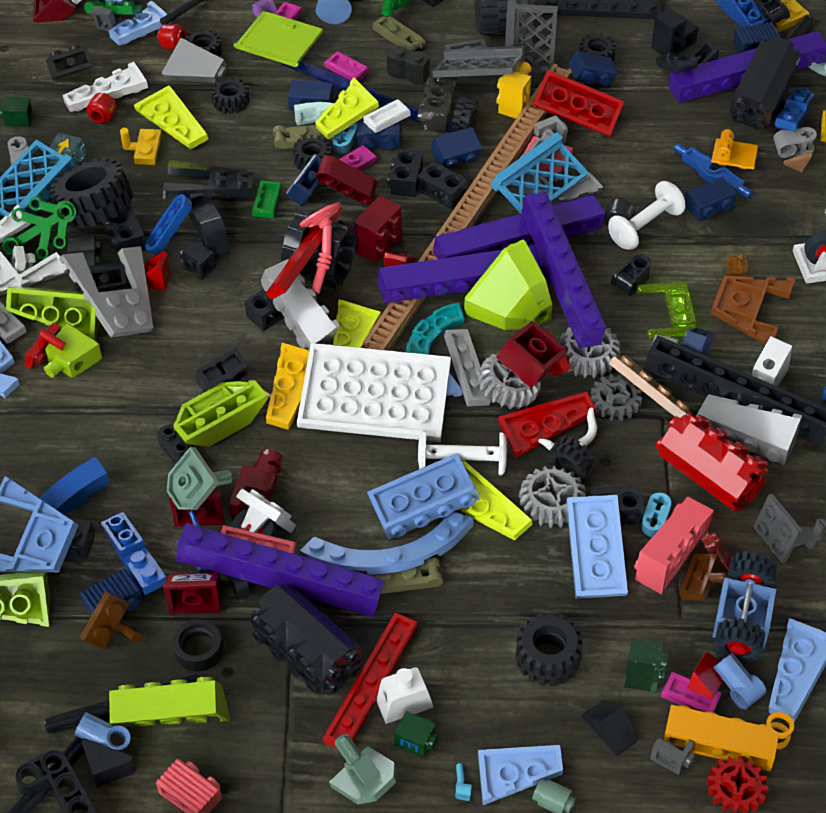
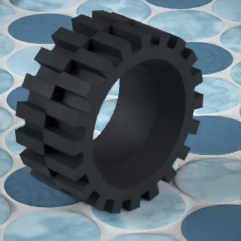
(95, 189)

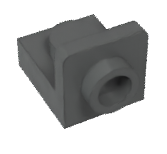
(105, 18)
(671, 757)

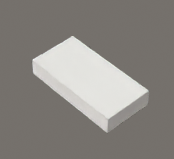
(386, 116)

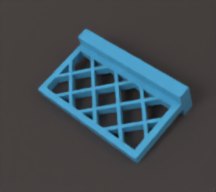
(532, 159)
(38, 188)

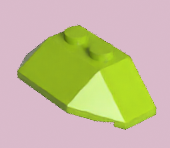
(219, 412)

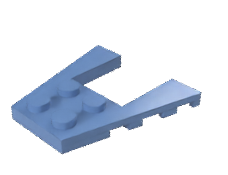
(45, 537)

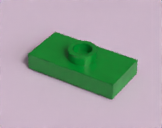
(267, 199)

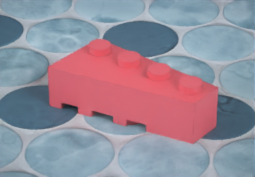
(672, 544)

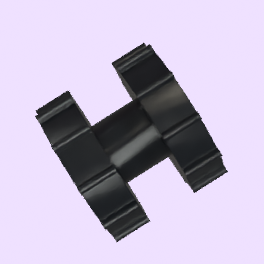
(342, 248)

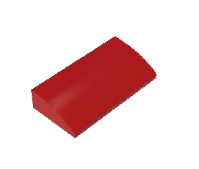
(578, 103)

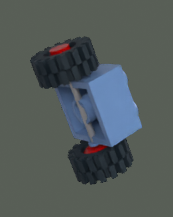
(745, 606)

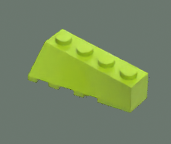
(54, 306)
(25, 598)
(168, 703)

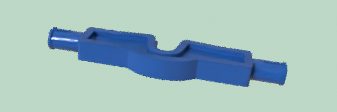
(704, 165)

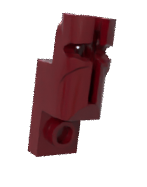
(259, 477)

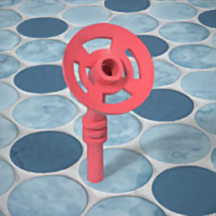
(323, 220)

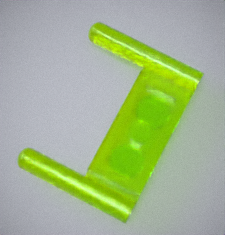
(678, 307)

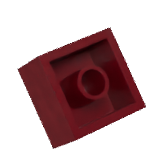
(378, 229)
(531, 354)

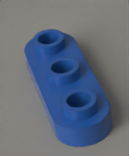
(168, 224)

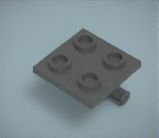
(782, 531)

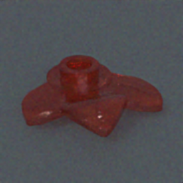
(713, 544)

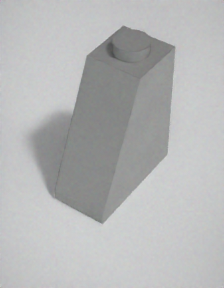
(193, 64)

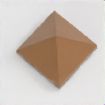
(798, 162)

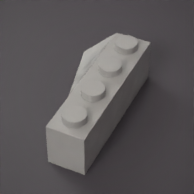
(301, 310)
(759, 430)

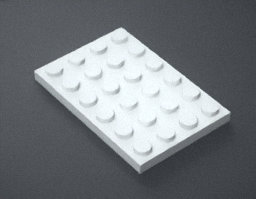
(374, 392)

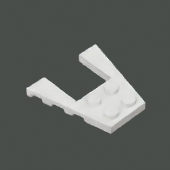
(44, 270)

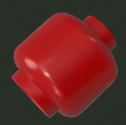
(170, 35)
(101, 108)

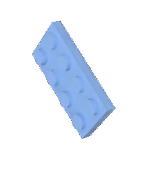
(596, 546)

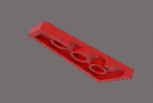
(543, 421)

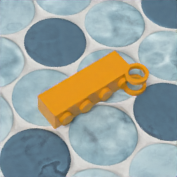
(726, 737)

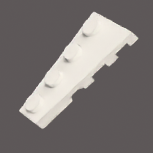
(116, 86)

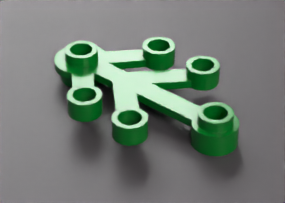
(42, 226)

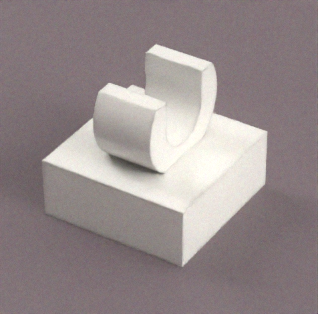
(20, 260)

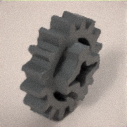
(618, 397)

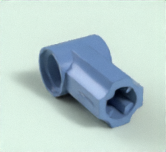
(744, 687)
(101, 732)

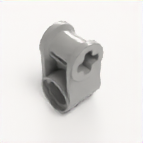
(794, 143)
(17, 147)

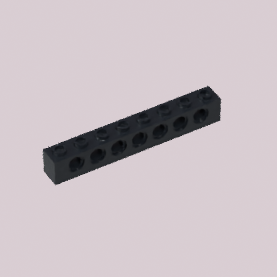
(718, 379)

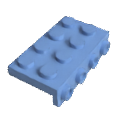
(423, 496)

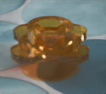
(736, 265)

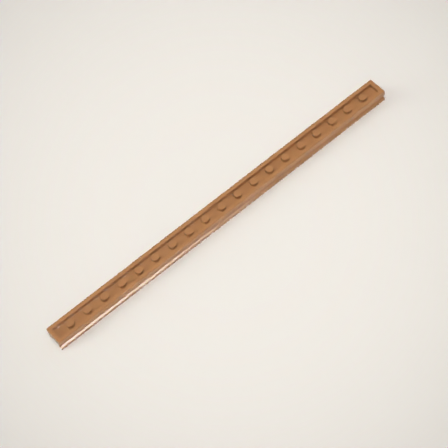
(465, 215)

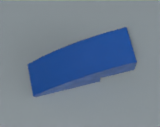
(76, 486)

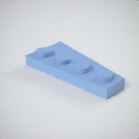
(798, 668)

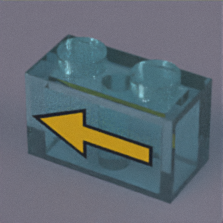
(67, 145)

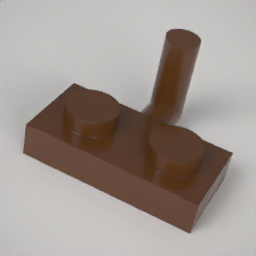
(700, 577)
(107, 620)

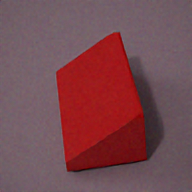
(705, 678)

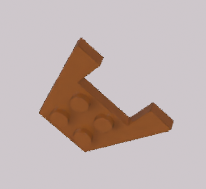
(741, 300)

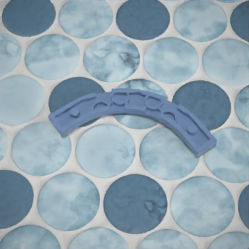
(395, 559)

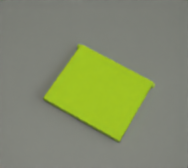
(279, 38)

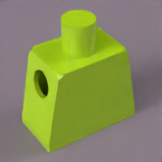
(76, 356)

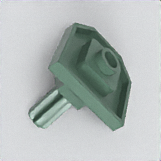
(193, 481)
(365, 773)

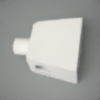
(773, 362)
(403, 693)

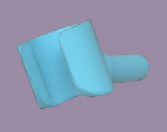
(463, 790)

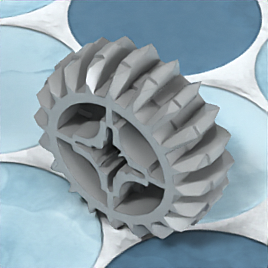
(590, 362)
(504, 386)
(546, 492)

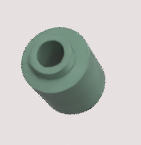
(554, 797)

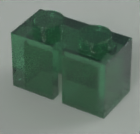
(645, 665)

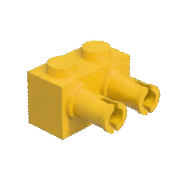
(514, 91)

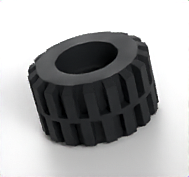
(549, 631)

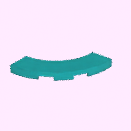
(432, 327)

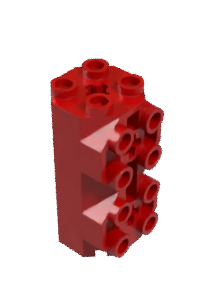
(712, 460)

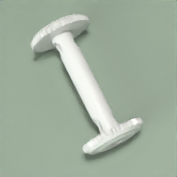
(668, 199)
(476, 453)

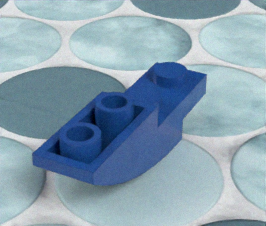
(742, 12)
(795, 110)
(133, 553)

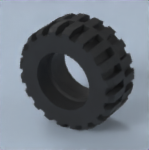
(491, 16)

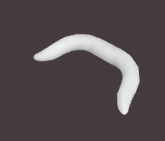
(587, 439)

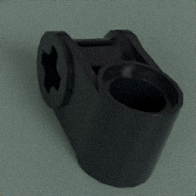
(773, 10)
(632, 274)

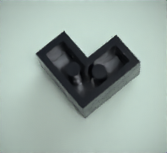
(673, 32)

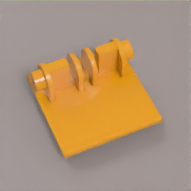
(734, 153)

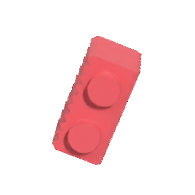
(189, 789)

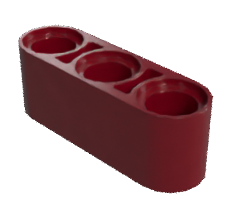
(346, 179)

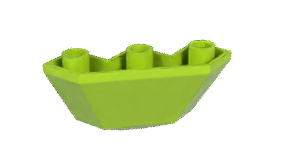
(511, 291)

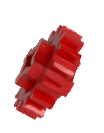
(725, 790)

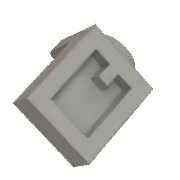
(554, 125)

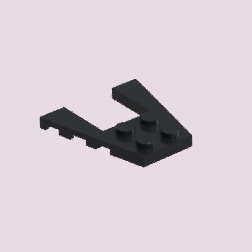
(221, 180)

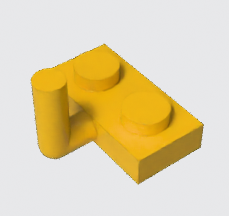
(145, 148)

